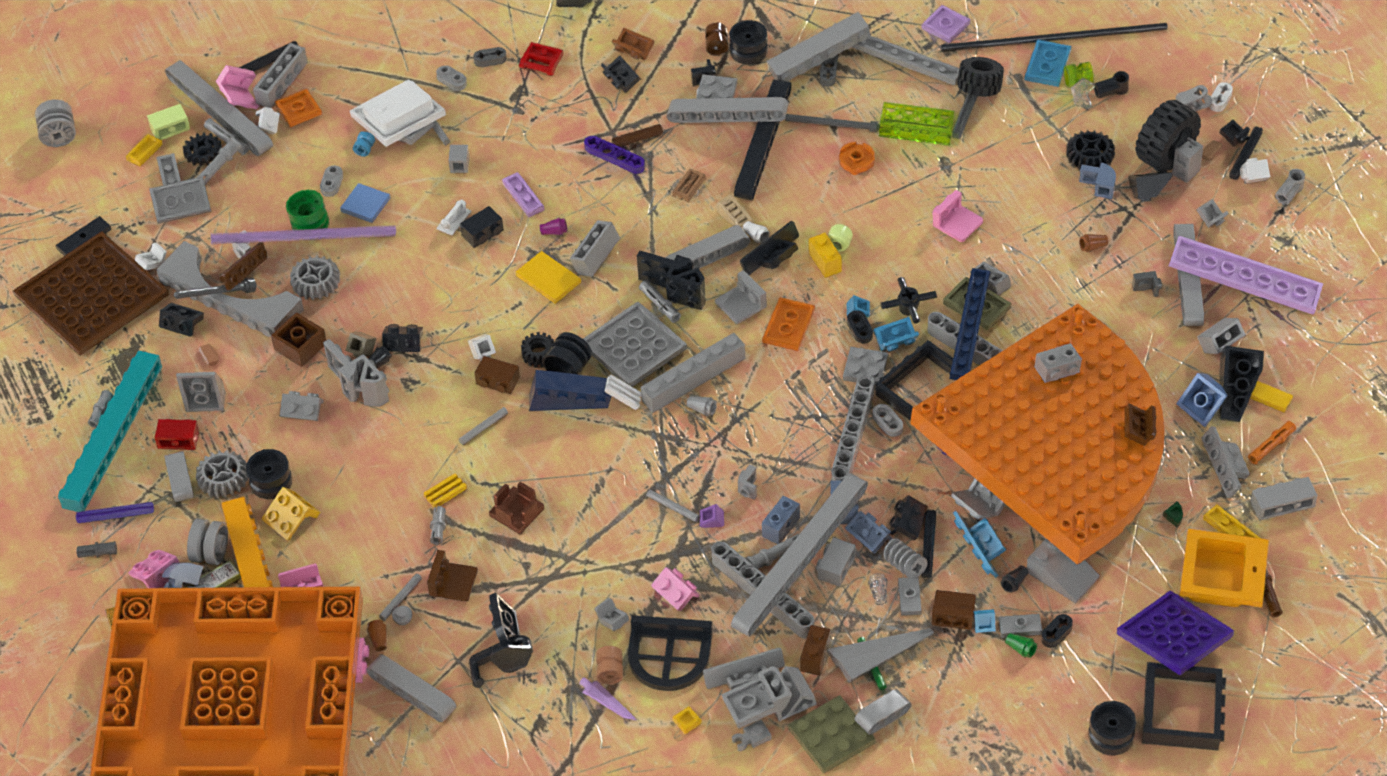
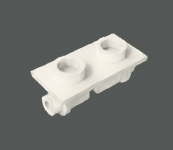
(454, 218)

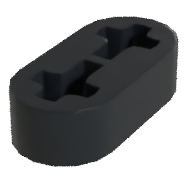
(1060, 633)

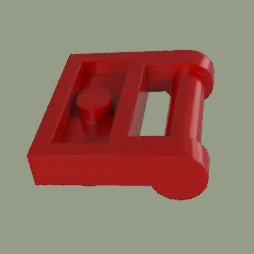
(542, 54)

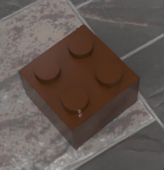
(298, 339)

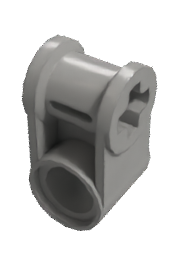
(1193, 98)

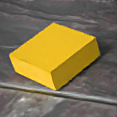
(687, 720)

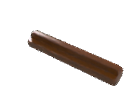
(638, 135)

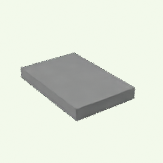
(180, 200)

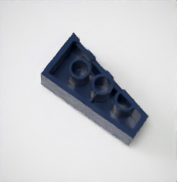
(567, 392)

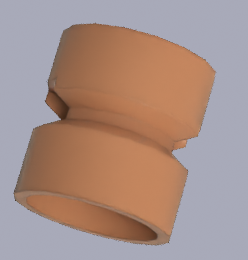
(609, 665)

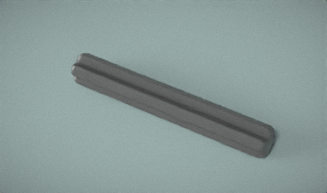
(963, 116)

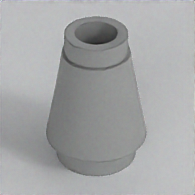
(703, 405)

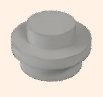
(402, 615)

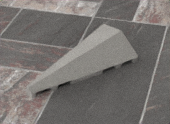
(864, 656)

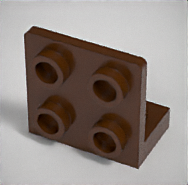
(450, 579)
(953, 609)

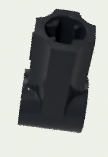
(1117, 84)

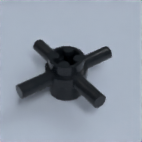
(908, 300)

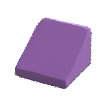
(711, 517)

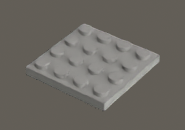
(634, 344)

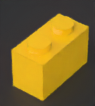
(825, 255)

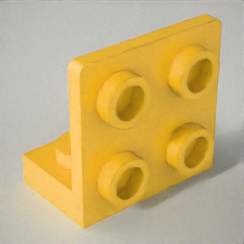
(288, 512)

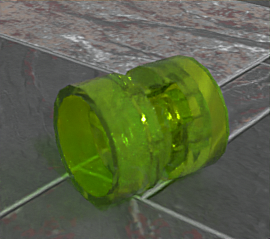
(1074, 73)

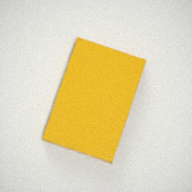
(548, 277)

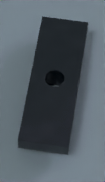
(83, 235)

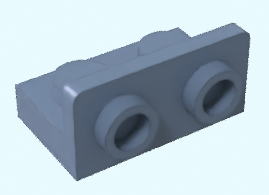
(868, 532)

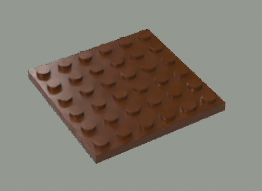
(91, 293)

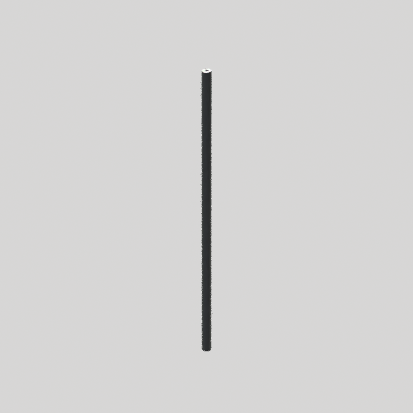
(1052, 37)

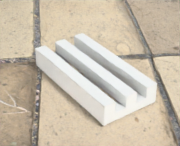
(623, 392)

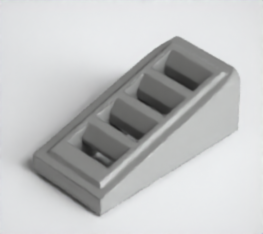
(1002, 280)

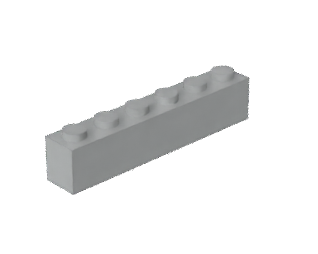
(819, 48)
(693, 372)

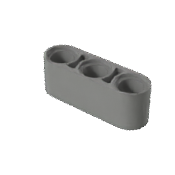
(179, 476)
(883, 711)

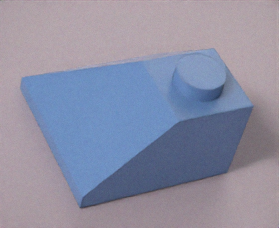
(1202, 398)

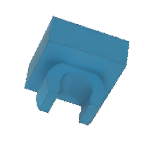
(984, 621)

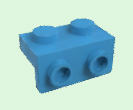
(895, 334)

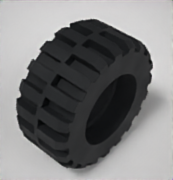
(1164, 132)

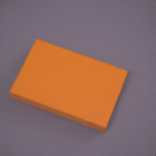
(788, 324)

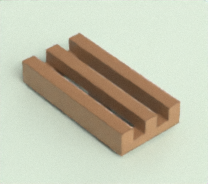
(687, 196)

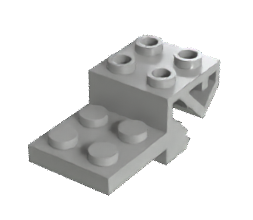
(357, 376)
(770, 693)

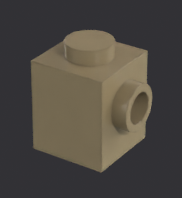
(360, 344)

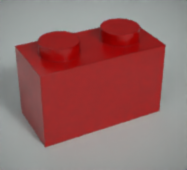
(176, 434)

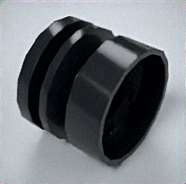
(567, 354)

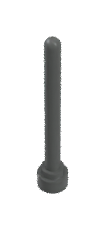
(248, 285)

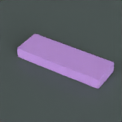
(523, 194)

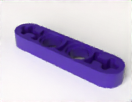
(596, 145)

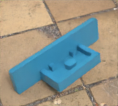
(984, 540)

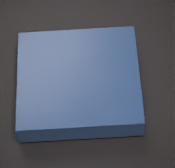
(365, 203)

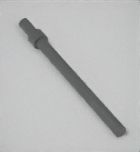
(873, 126)

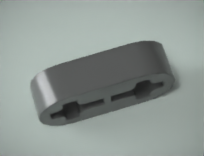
(490, 57)

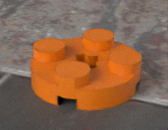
(858, 165)

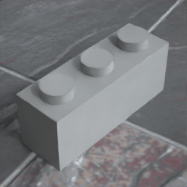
(594, 248)
(1283, 498)

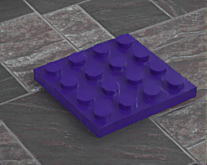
(1175, 632)

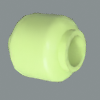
(840, 236)

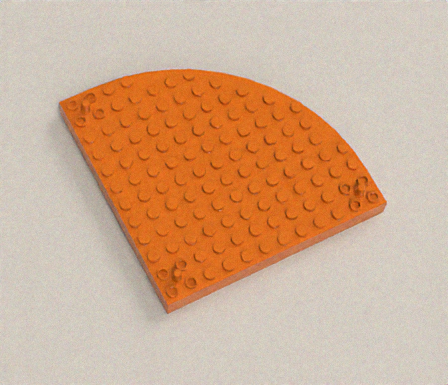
(1055, 445)

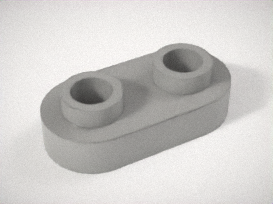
(451, 78)
(333, 177)
(889, 420)

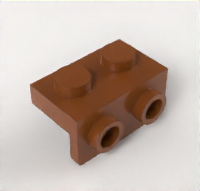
(633, 43)

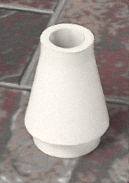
(756, 232)

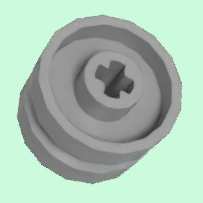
(207, 541)

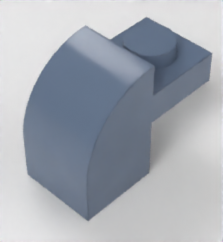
(1103, 179)
(182, 573)

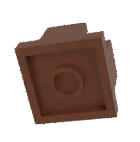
(516, 507)

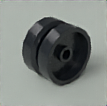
(748, 42)
(268, 473)
(1112, 727)

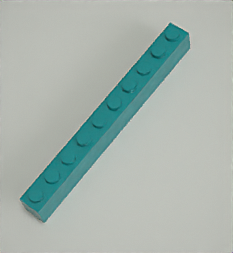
(110, 432)

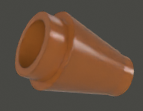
(1092, 242)
(378, 634)

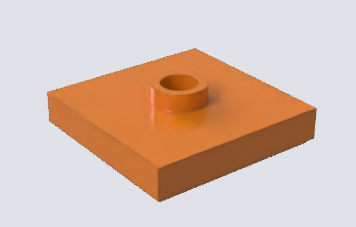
(298, 107)

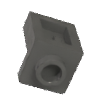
(1146, 281)

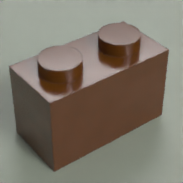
(497, 375)
(815, 650)

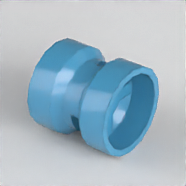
(363, 144)

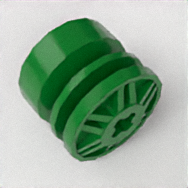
(307, 211)

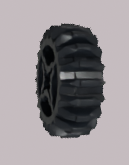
(1090, 149)

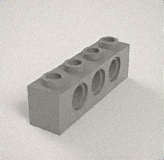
(280, 75)

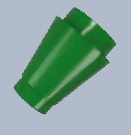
(1024, 646)

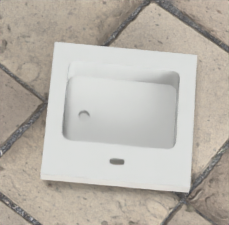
(397, 112)

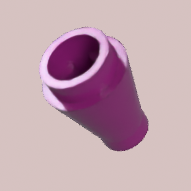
(554, 227)

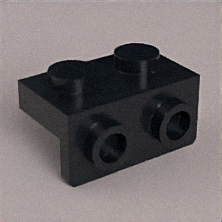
(621, 73)
(402, 338)
(908, 517)

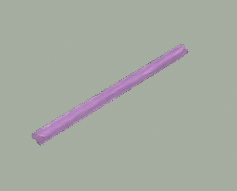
(304, 235)

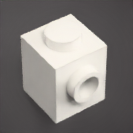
(1255, 170)
(481, 346)

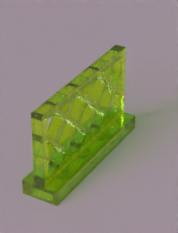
(912, 130)

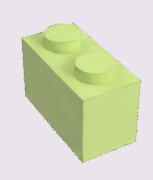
(168, 122)

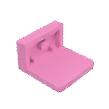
(954, 218)

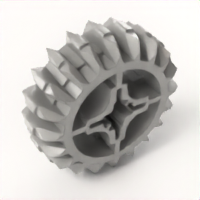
(315, 277)
(220, 468)

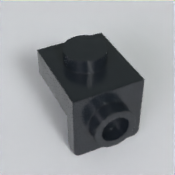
(1234, 133)

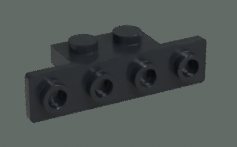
(772, 250)

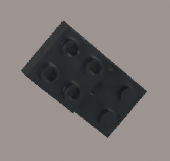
(679, 278)

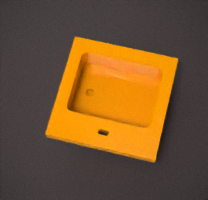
(1221, 569)

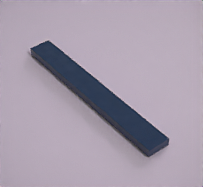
(970, 323)

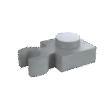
(753, 734)

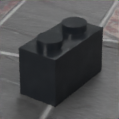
(481, 227)

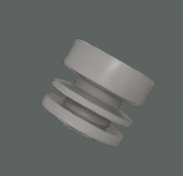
(55, 123)

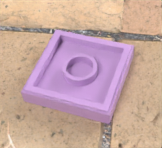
(945, 24)

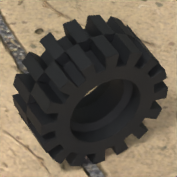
(532, 342)

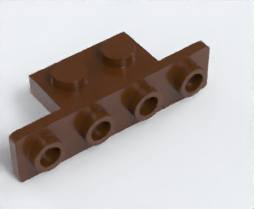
(244, 266)

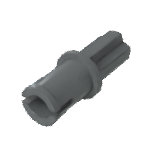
(97, 549)

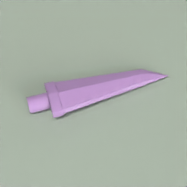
(601, 695)

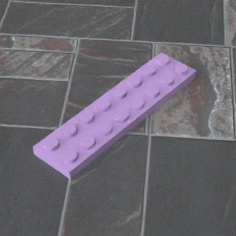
(1246, 275)

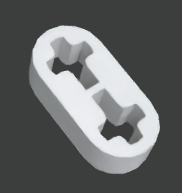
(1224, 98)

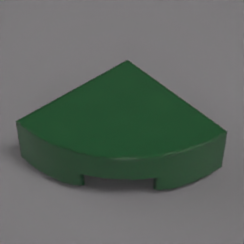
(1174, 514)

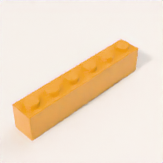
(246, 543)

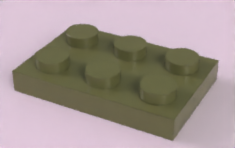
(994, 305)

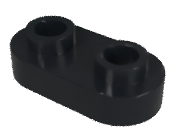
(862, 329)

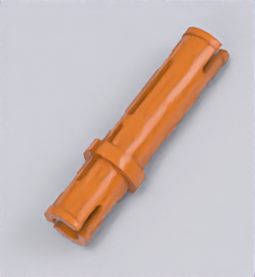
(1277, 437)

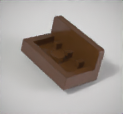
(1140, 424)

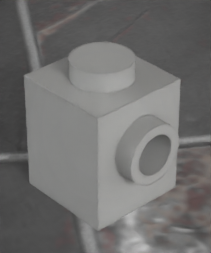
(457, 155)

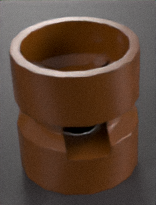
(716, 39)

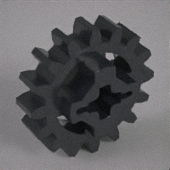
(202, 149)

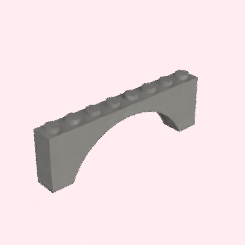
(266, 315)

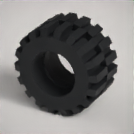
(980, 76)

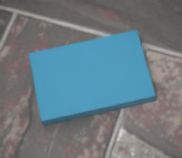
(1048, 63)

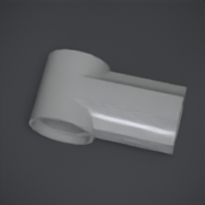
(1291, 186)

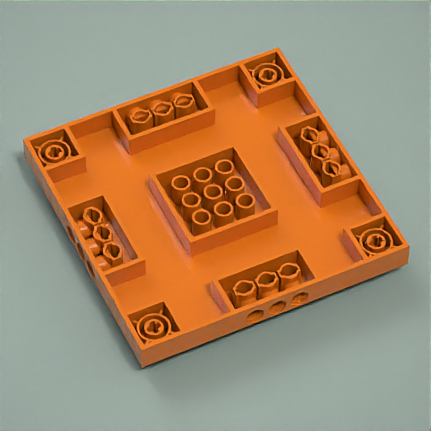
(229, 682)

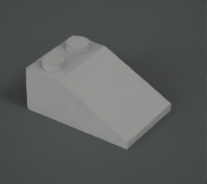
(201, 391)
(1060, 572)

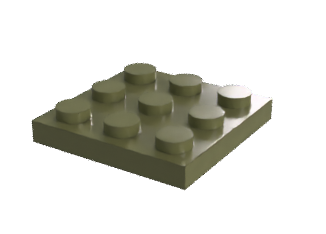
(831, 734)

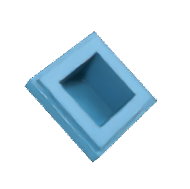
(858, 304)

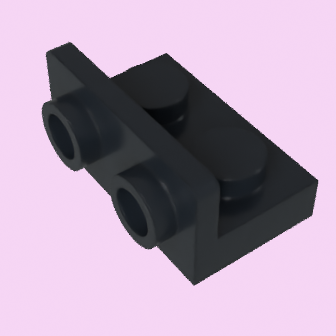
(179, 319)

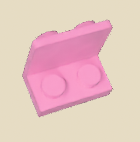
(235, 84)
(152, 568)

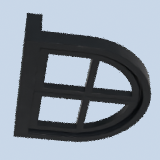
(672, 630)

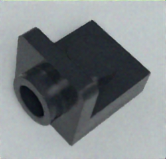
(696, 73)

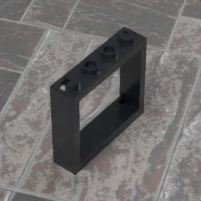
(899, 372)
(1180, 738)

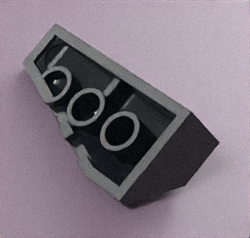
(1238, 377)

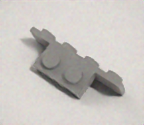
(1226, 461)
(742, 670)

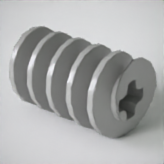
(904, 558)

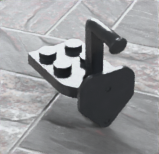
(508, 653)

